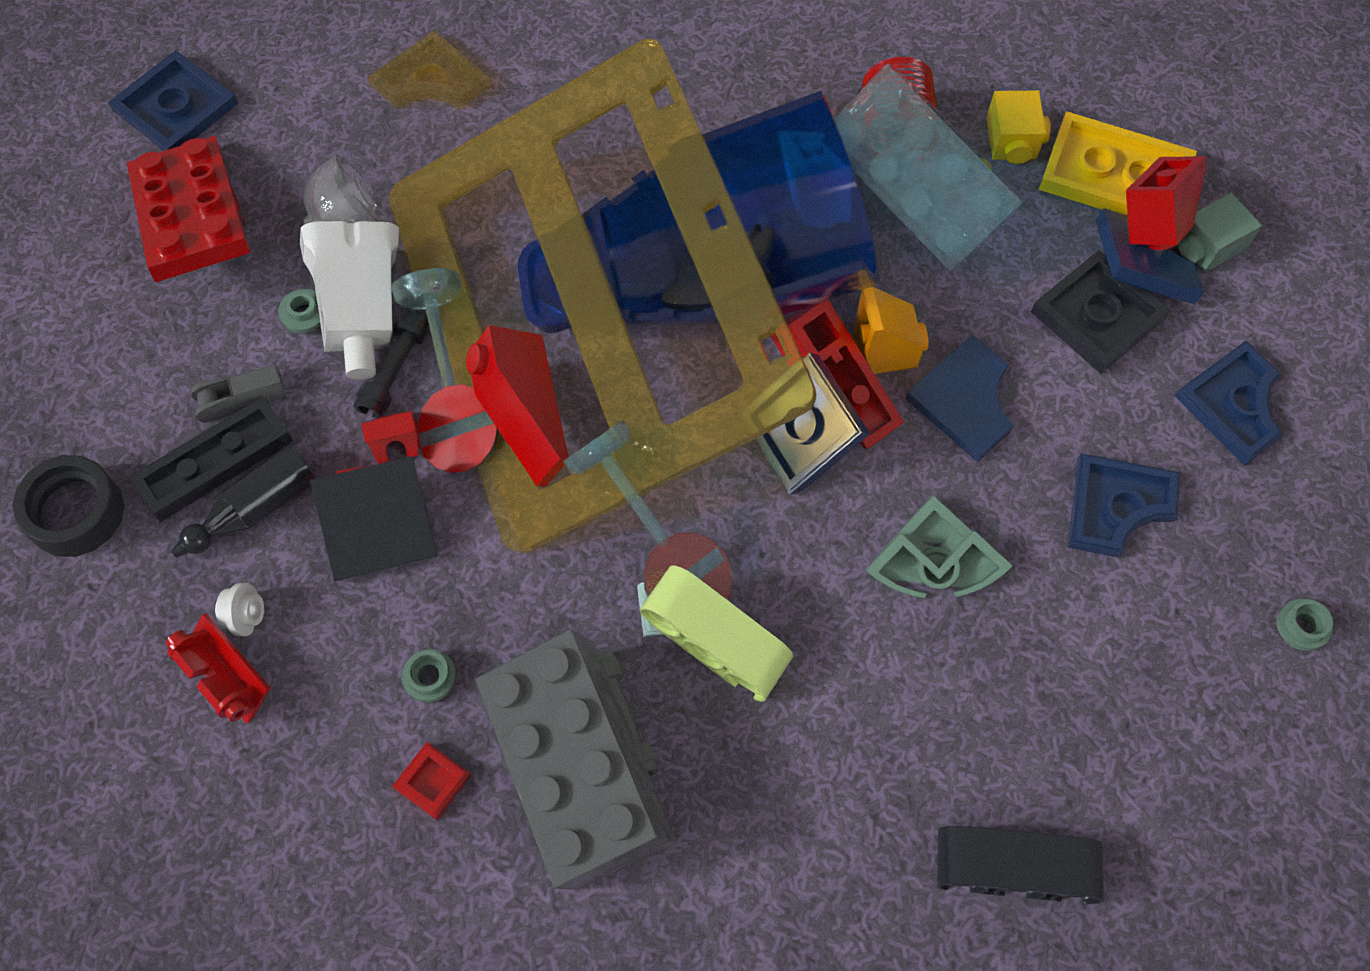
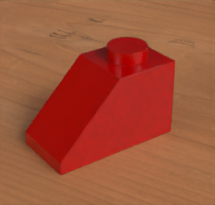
(1165, 201)

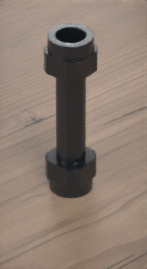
(408, 329)

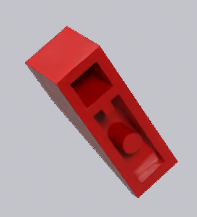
(823, 333)
(518, 394)

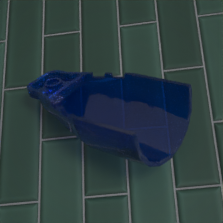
(780, 172)

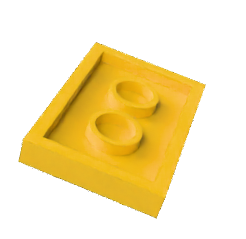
(1100, 161)

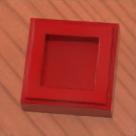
(431, 781)

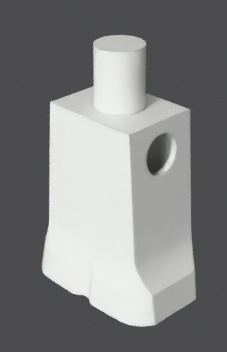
(352, 287)

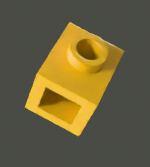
(1017, 126)

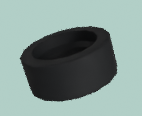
(50, 476)

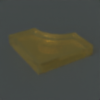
(430, 72)

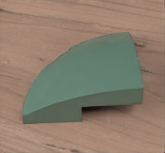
(959, 561)

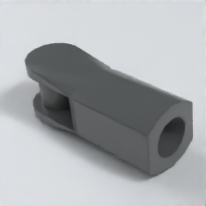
(243, 390)

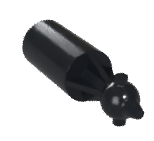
(248, 500)

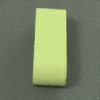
(716, 632)

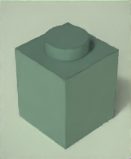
(1219, 233)

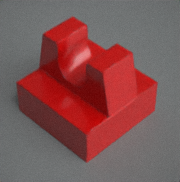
(391, 428)

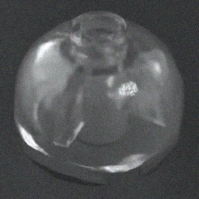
(339, 194)

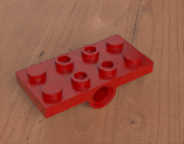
(186, 208)

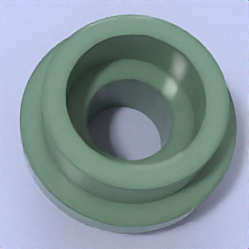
(300, 321)
(1315, 614)
(424, 660)

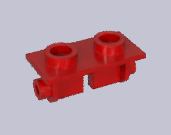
(231, 681)

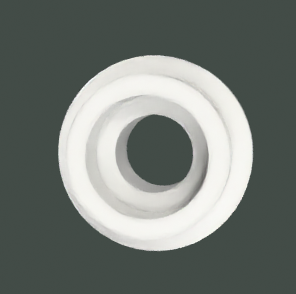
(239, 609)

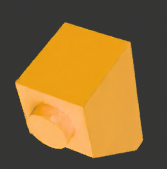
(888, 332)

